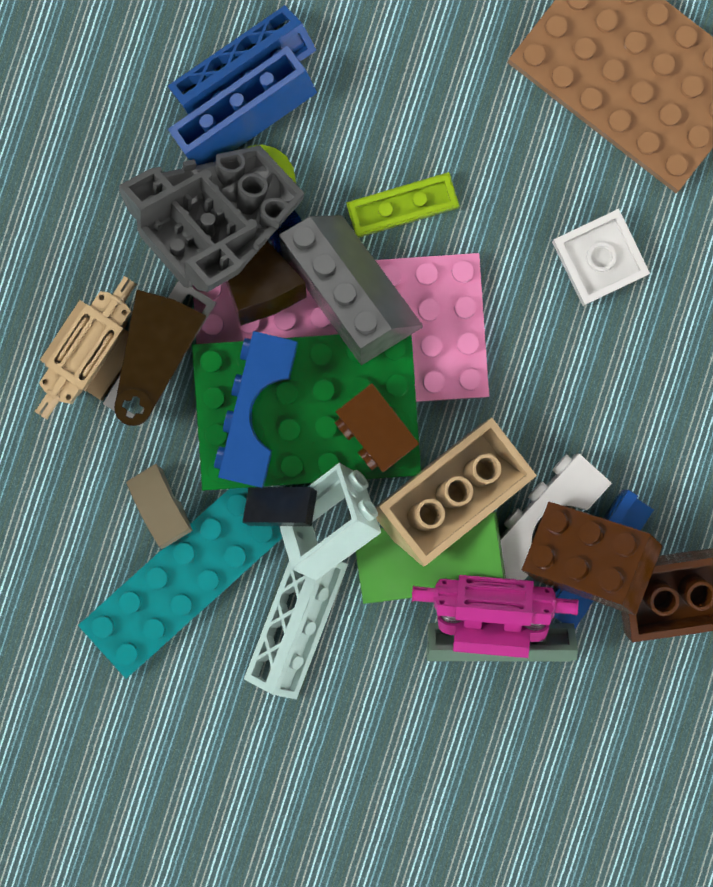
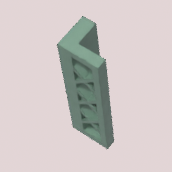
(558, 646)

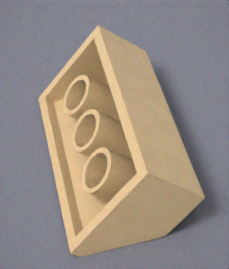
(454, 492)

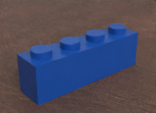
(244, 108)

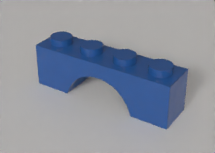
(267, 362)

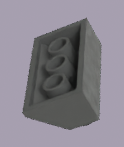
(348, 285)

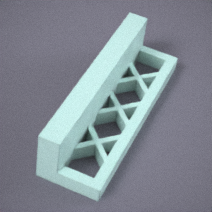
(301, 631)

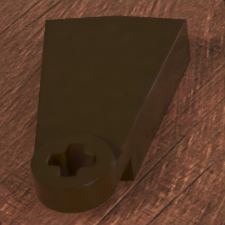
(265, 286)
(154, 348)

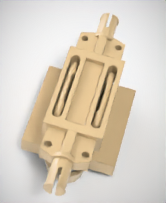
(87, 350)

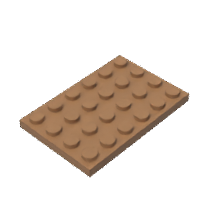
(631, 75)

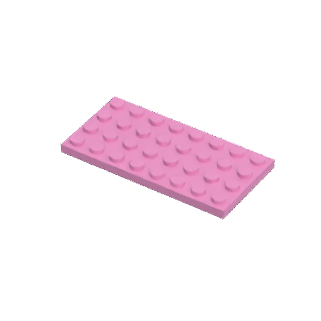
(439, 291)

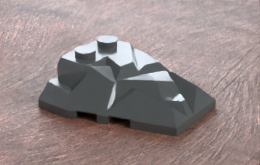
(212, 214)

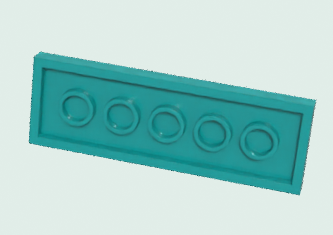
(178, 583)

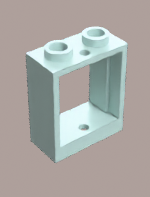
(300, 541)

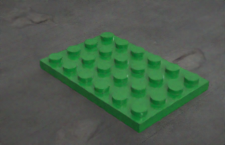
(299, 413)

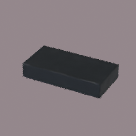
(280, 506)

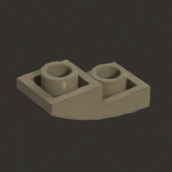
(158, 506)

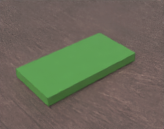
(390, 572)

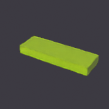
(402, 205)

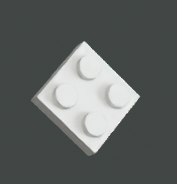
(600, 257)

